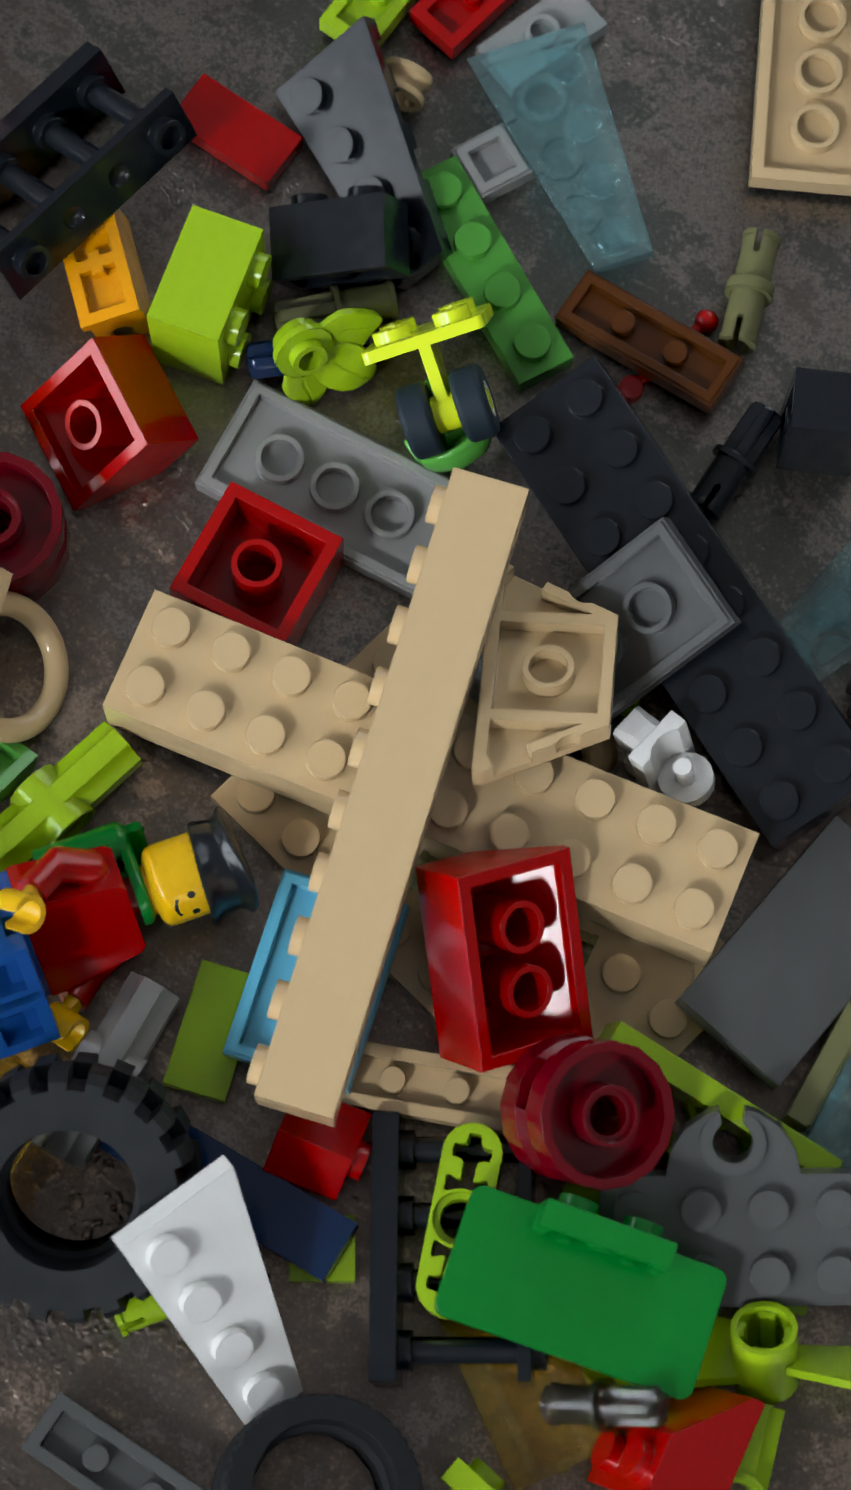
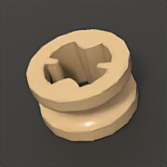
(411, 82)

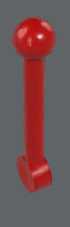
(632, 386)

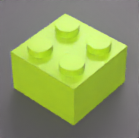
(210, 295)

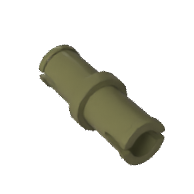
(749, 290)

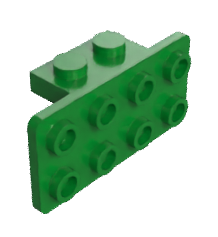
(582, 1288)

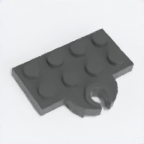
(753, 1215)

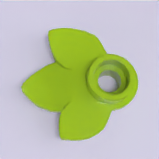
(324, 353)

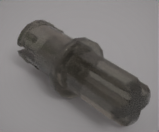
(604, 1405)

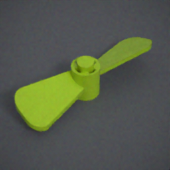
(763, 1356)

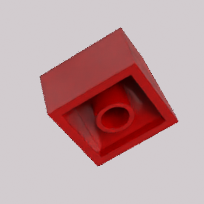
(108, 419)
(691, 1451)

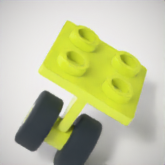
(467, 403)

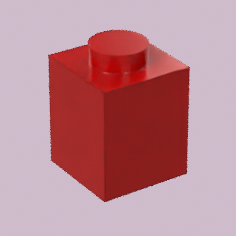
(319, 1154)

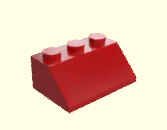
(503, 952)

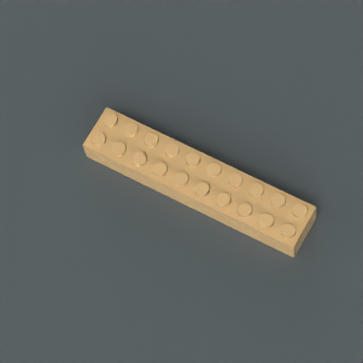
(290, 726)

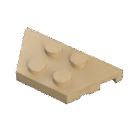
(542, 679)

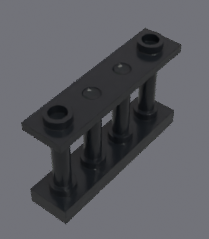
(50, 124)
(394, 1280)

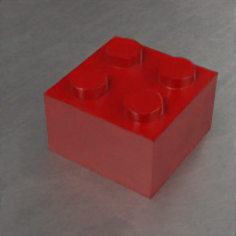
(260, 565)

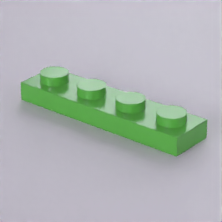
(489, 272)

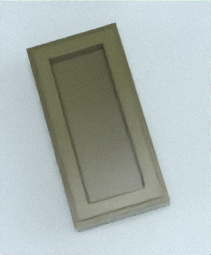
(820, 1074)

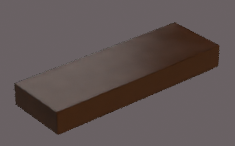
(649, 342)

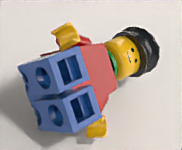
(75, 923)

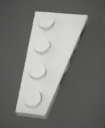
(213, 1286)

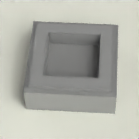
(493, 163)

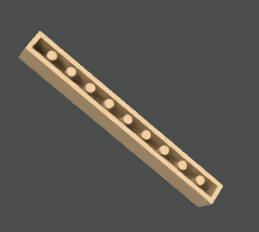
(391, 798)

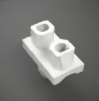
(664, 757)

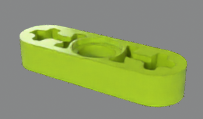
(454, 1168)

